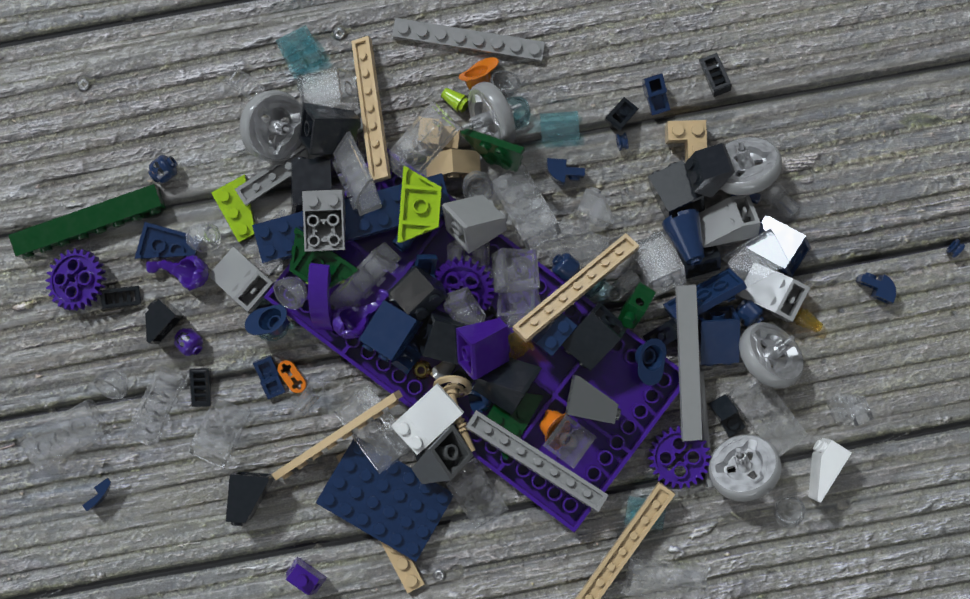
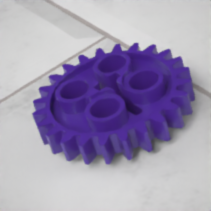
(463, 270)
(75, 279)
(693, 470)

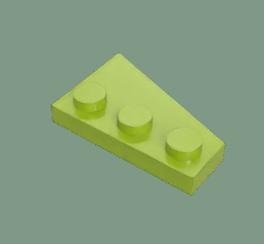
(234, 210)

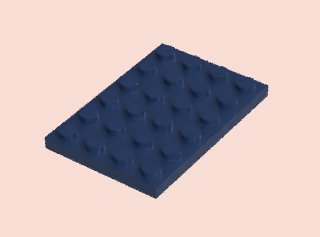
(385, 504)

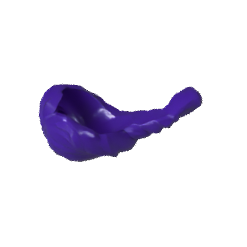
(190, 271)
(353, 320)

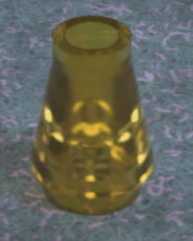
(807, 320)
(428, 369)

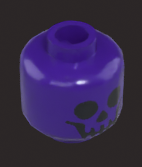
(188, 341)

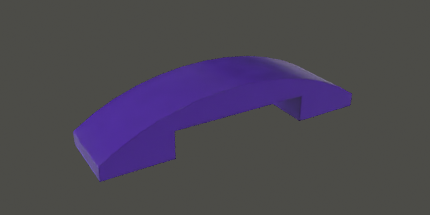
(319, 297)

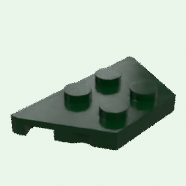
(495, 150)
(299, 265)
(519, 419)

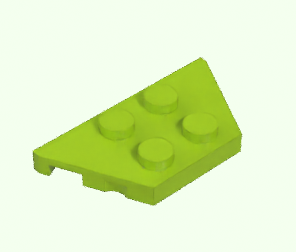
(418, 205)

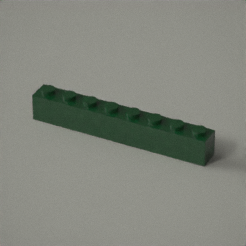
(87, 221)

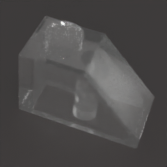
(464, 307)

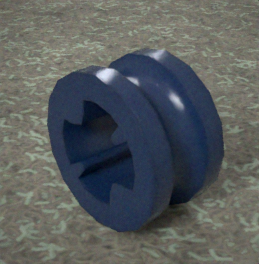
(622, 141)
(955, 248)

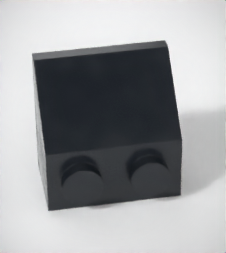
(709, 169)
(418, 293)
(160, 320)

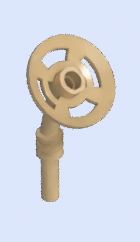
(452, 390)

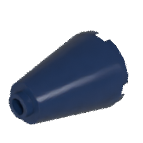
(686, 235)

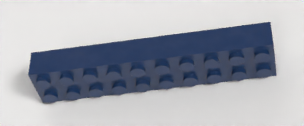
(277, 235)

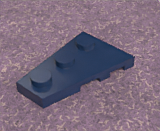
(162, 243)

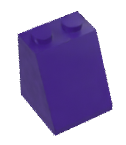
(482, 347)

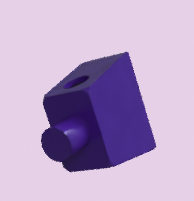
(305, 577)

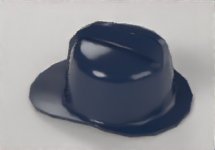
(267, 320)
(651, 361)

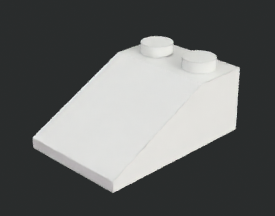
(427, 419)
(825, 466)

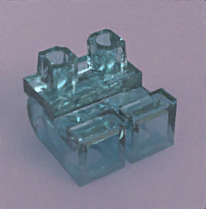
(297, 41)

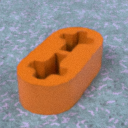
(295, 373)

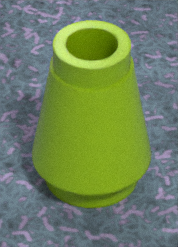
(456, 100)

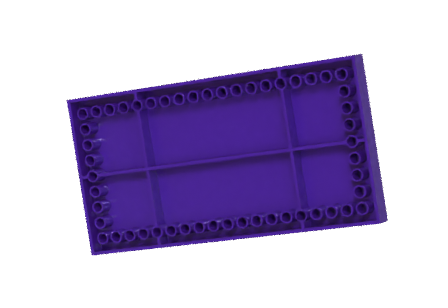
(613, 376)

